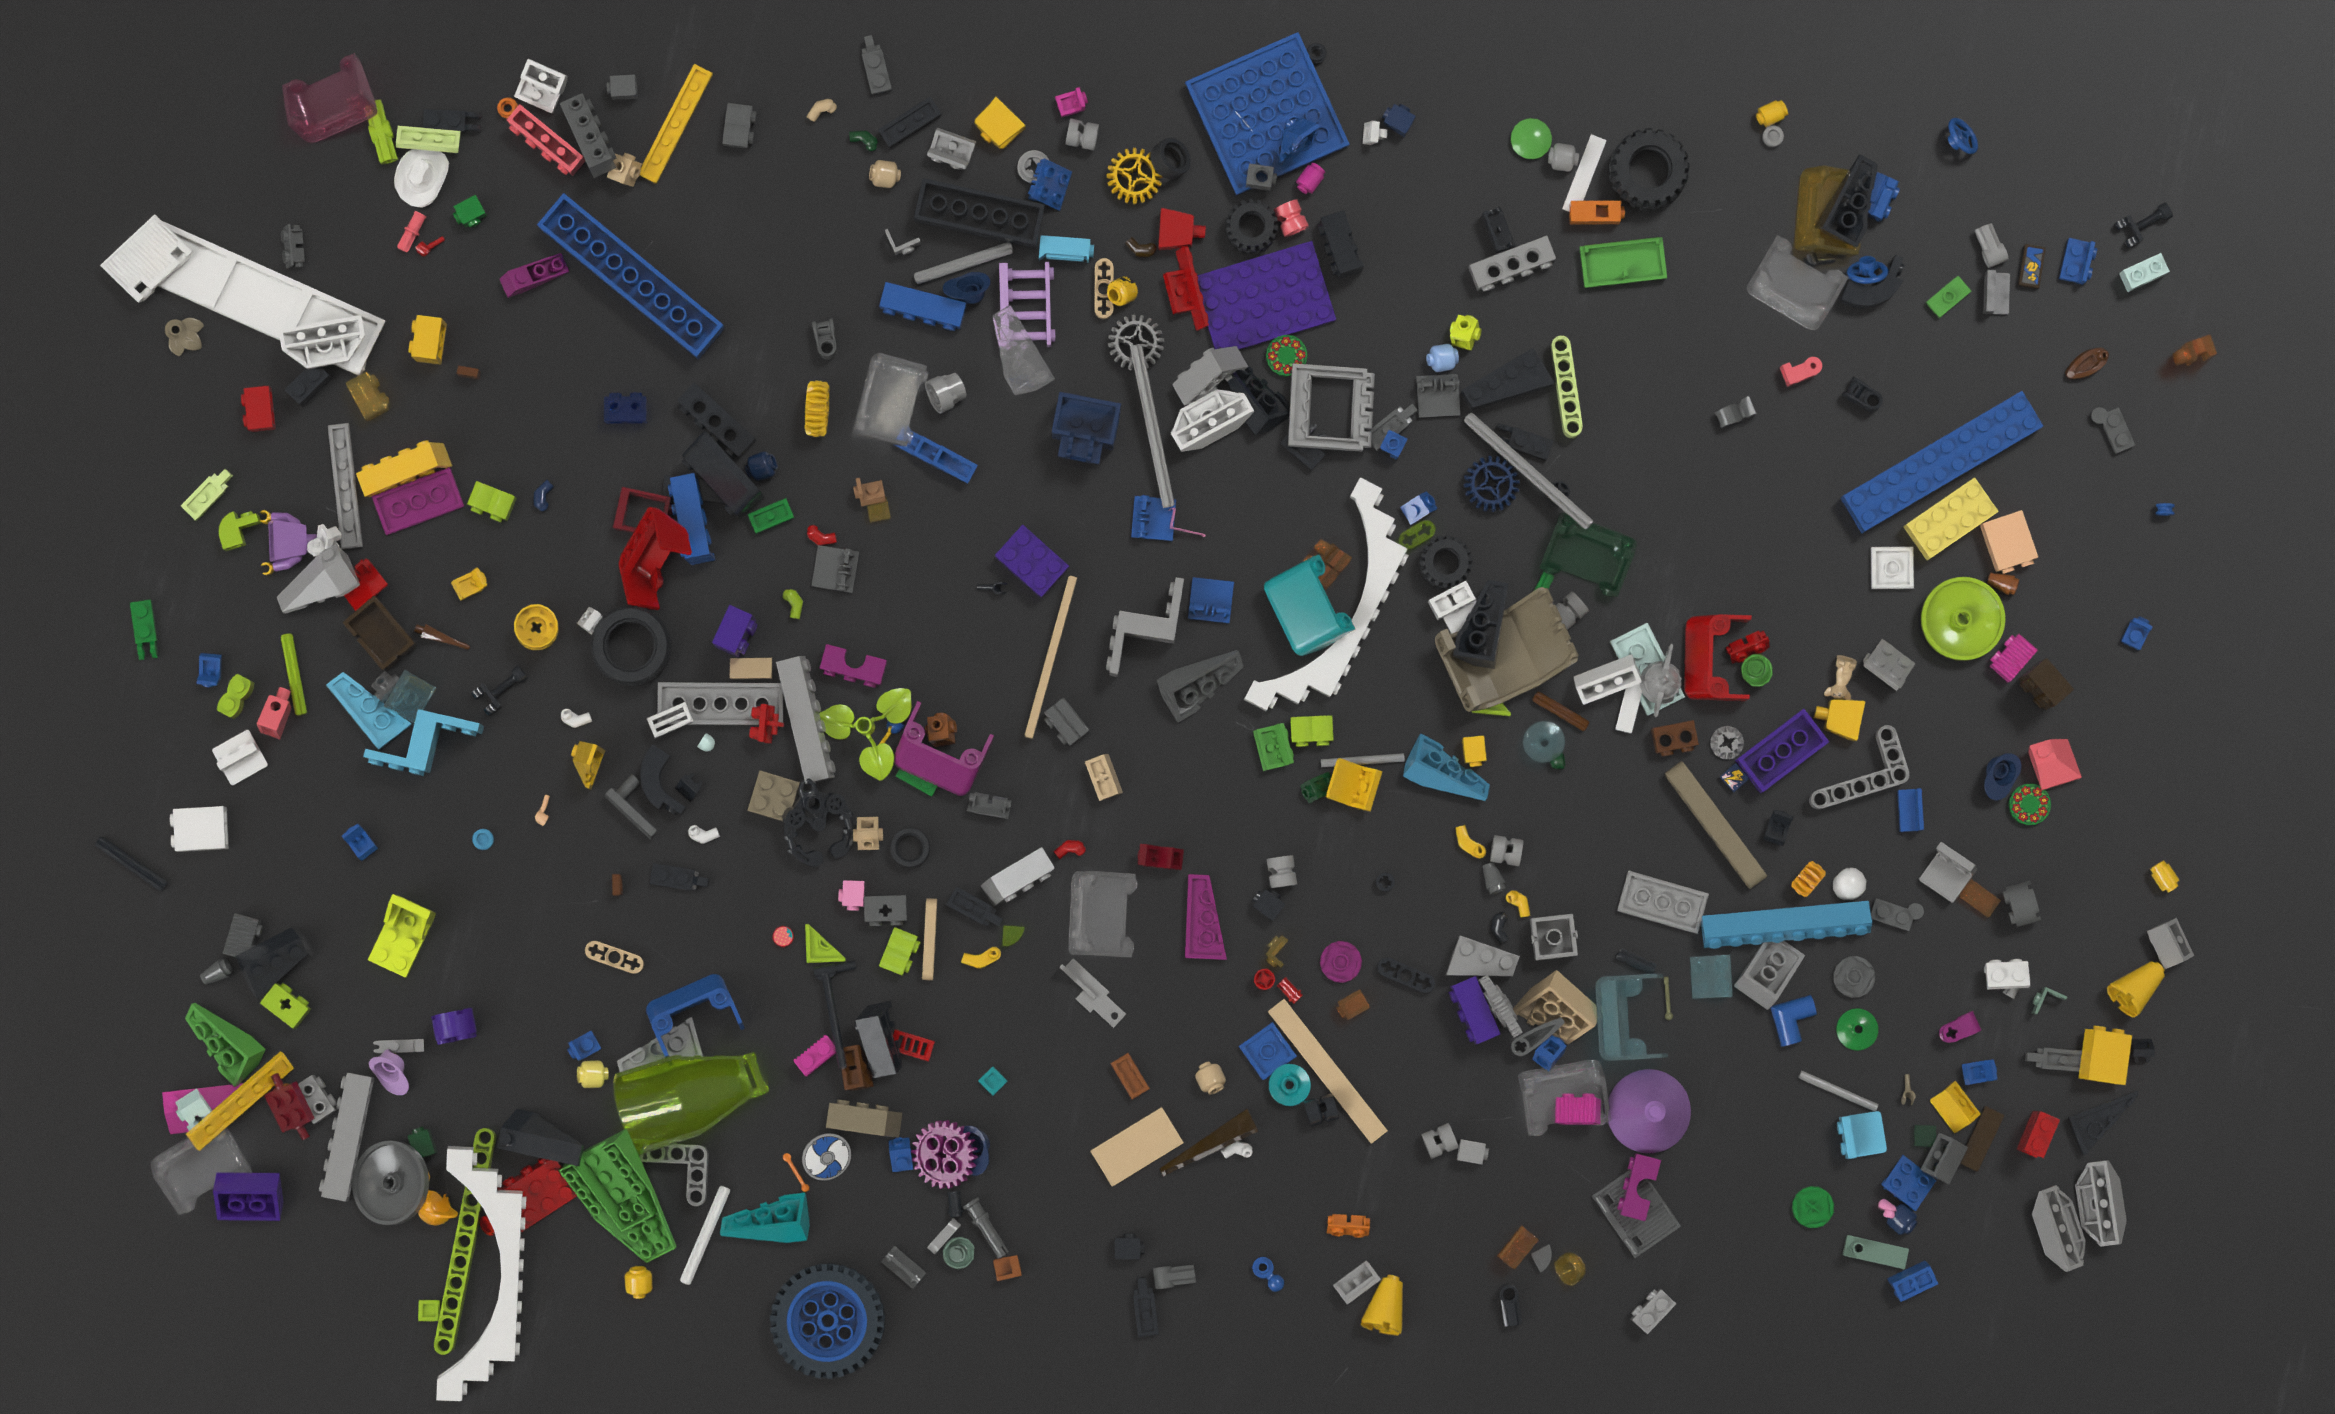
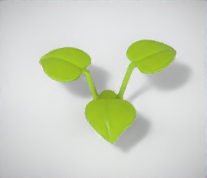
(878, 759)

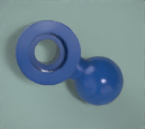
(1275, 1282)

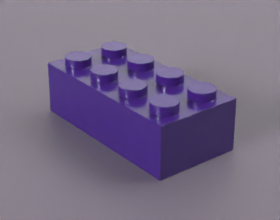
(1782, 751)

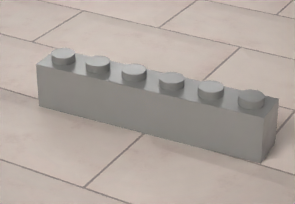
(805, 719)
(347, 1136)

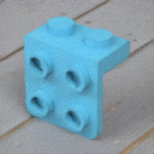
(1861, 1134)

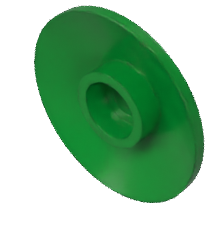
(1846, 1029)

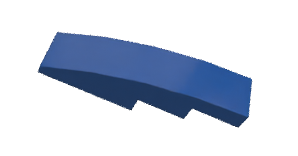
(940, 457)

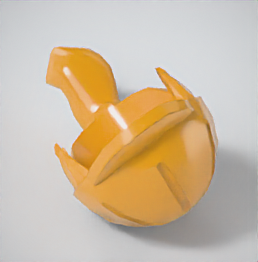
(436, 1209)

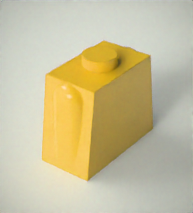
(998, 124)

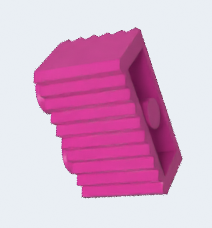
(2013, 657)
(815, 1055)
(1578, 1110)

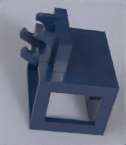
(1085, 426)

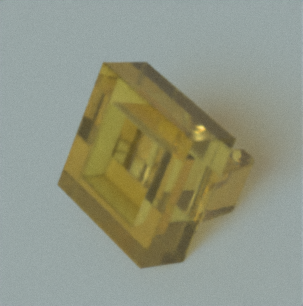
(879, 511)

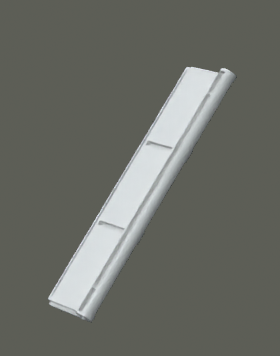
(260, 295)

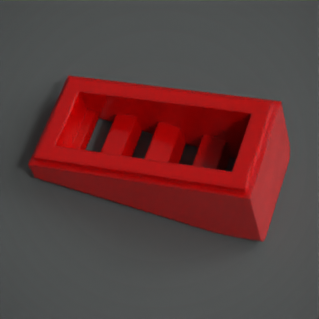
(930, 1044)

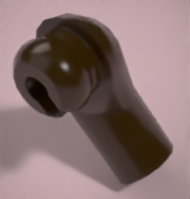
(1142, 250)

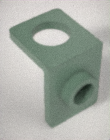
(2039, 997)

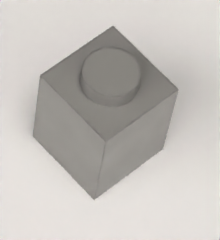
(1472, 1152)

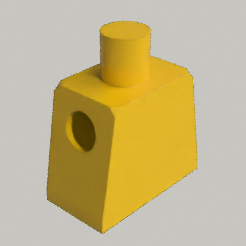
(1842, 717)

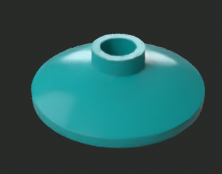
(1301, 1083)

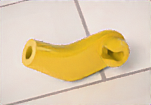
(1468, 845)
(983, 959)

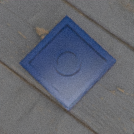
(1267, 1051)

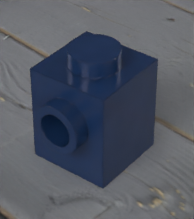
(1398, 119)

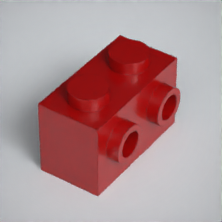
(259, 408)

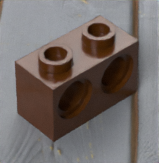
(1673, 732)
(856, 1074)

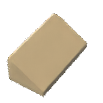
(750, 668)

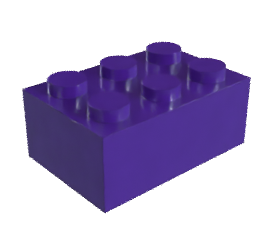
(1032, 561)
(735, 631)
(1474, 1010)
(248, 1196)

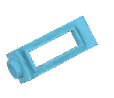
(1065, 248)

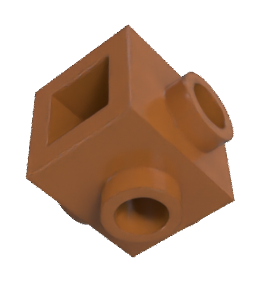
(941, 729)

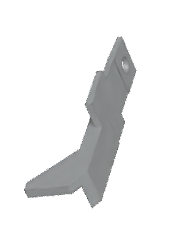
(1093, 993)

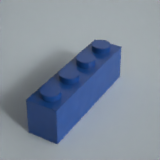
(923, 306)

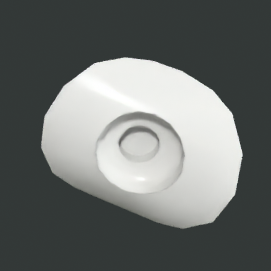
(420, 176)

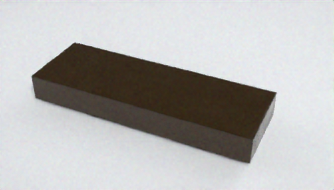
(1981, 1138)

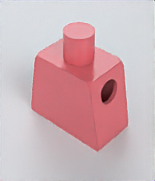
(273, 722)

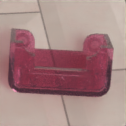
(331, 103)

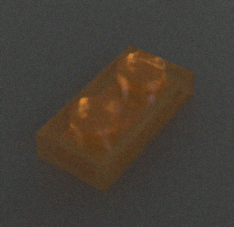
(1979, 898)

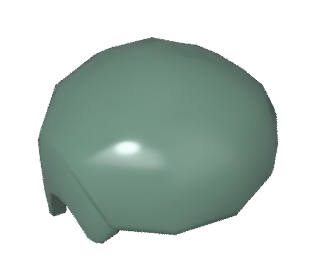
(958, 1252)

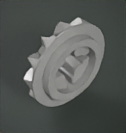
(1025, 162)
(1717, 740)

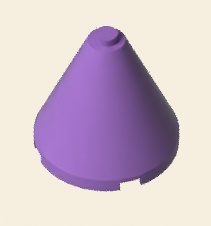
(1649, 1111)

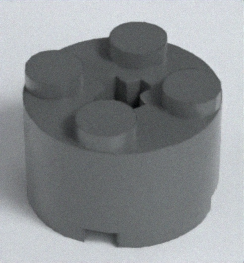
(2022, 904)

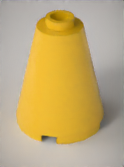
(2136, 988)
(1385, 1307)

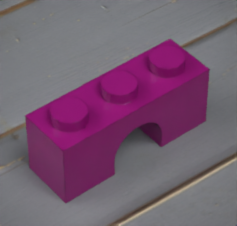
(870, 672)
(1641, 1168)

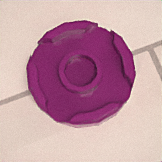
(1340, 961)

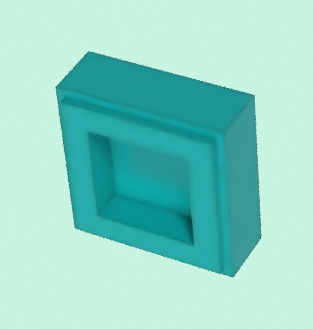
(992, 1081)

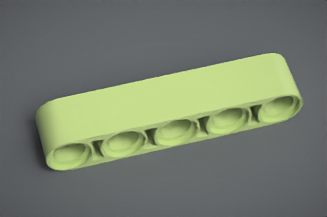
(1567, 376)

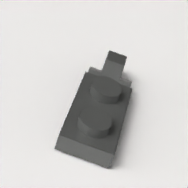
(875, 67)
(1395, 421)
(2056, 1059)

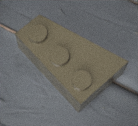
(864, 1119)

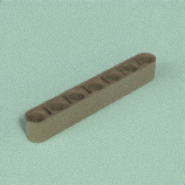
(1715, 825)

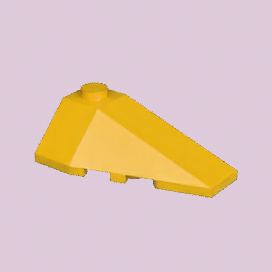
(587, 761)

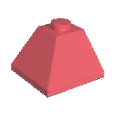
(2053, 763)

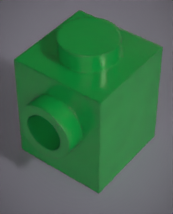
(469, 212)

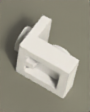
(589, 620)

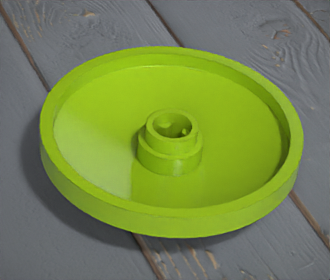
(1963, 618)

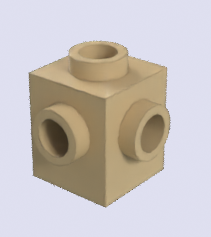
(627, 169)
(868, 833)

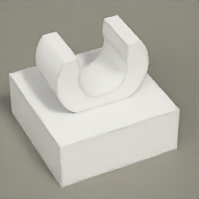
(1373, 133)

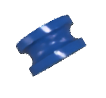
(2165, 509)

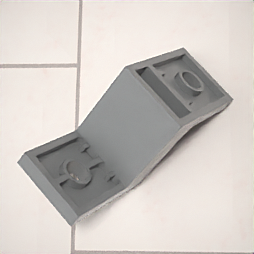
(1145, 627)

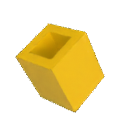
(1474, 750)

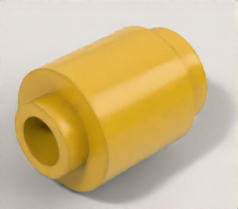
(1771, 113)
(2164, 876)

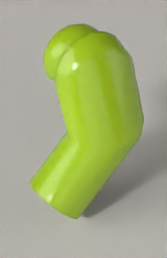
(795, 601)

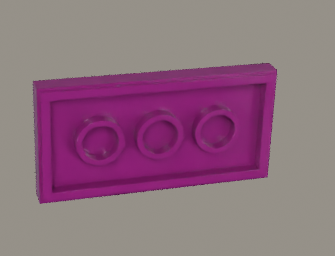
(418, 501)

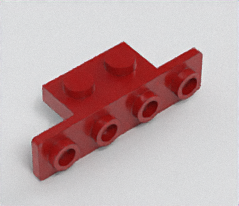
(1184, 289)

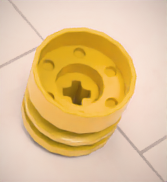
(537, 615)

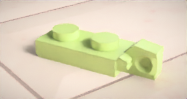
(206, 494)

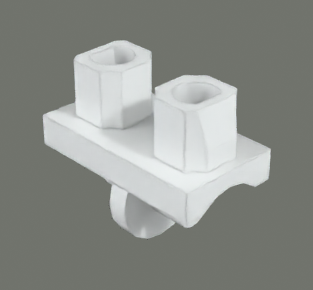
(324, 540)

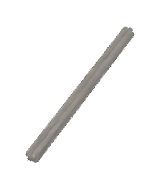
(1152, 425)
(1528, 471)

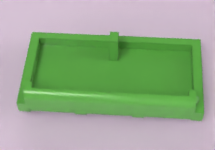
(1623, 262)

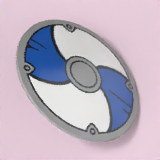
(826, 1156)

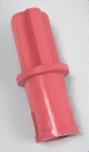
(411, 231)

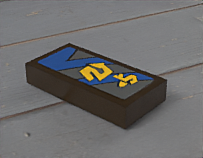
(2031, 266)

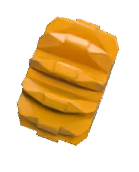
(1808, 879)

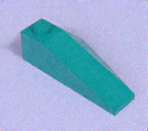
(777, 1222)

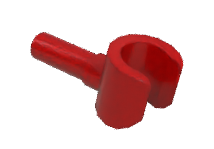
(424, 249)

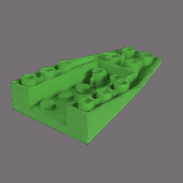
(621, 1196)

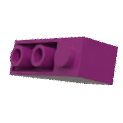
(533, 275)

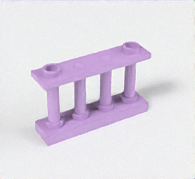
(1007, 295)

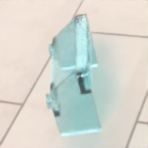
(1613, 1017)

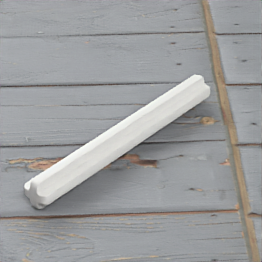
(705, 1234)

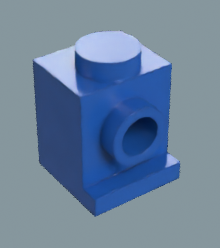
(1543, 1056)

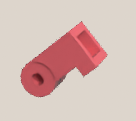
(1801, 372)

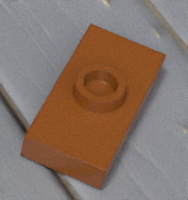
(1130, 1076)

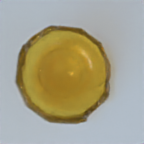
(1570, 1268)

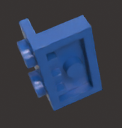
(2077, 261)

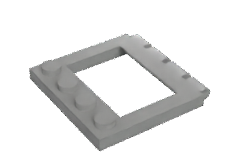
(1301, 403)

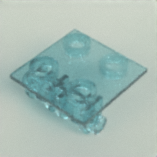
(1711, 976)

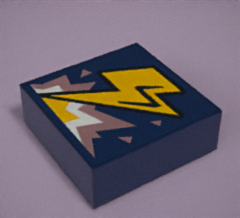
(1734, 777)

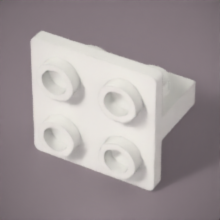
(239, 757)

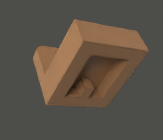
(870, 492)

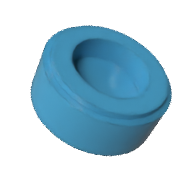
(483, 839)

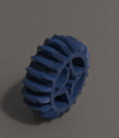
(1488, 475)

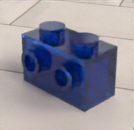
(625, 409)

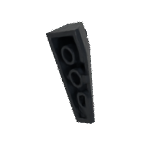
(1480, 635)

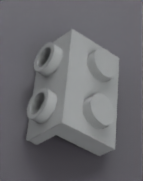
(951, 149)

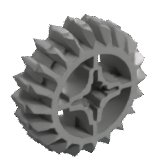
(1127, 340)

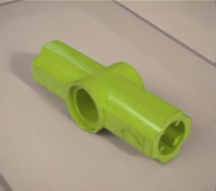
(382, 135)

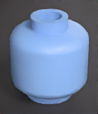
(1442, 357)

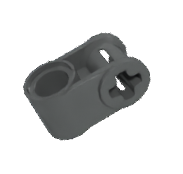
(825, 334)

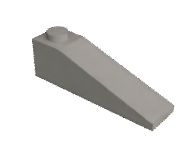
(323, 578)

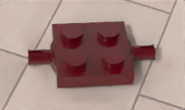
(289, 1106)

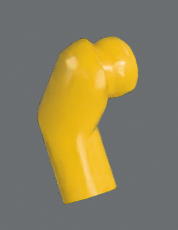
(1520, 901)

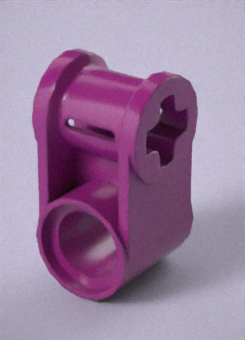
(1963, 1027)

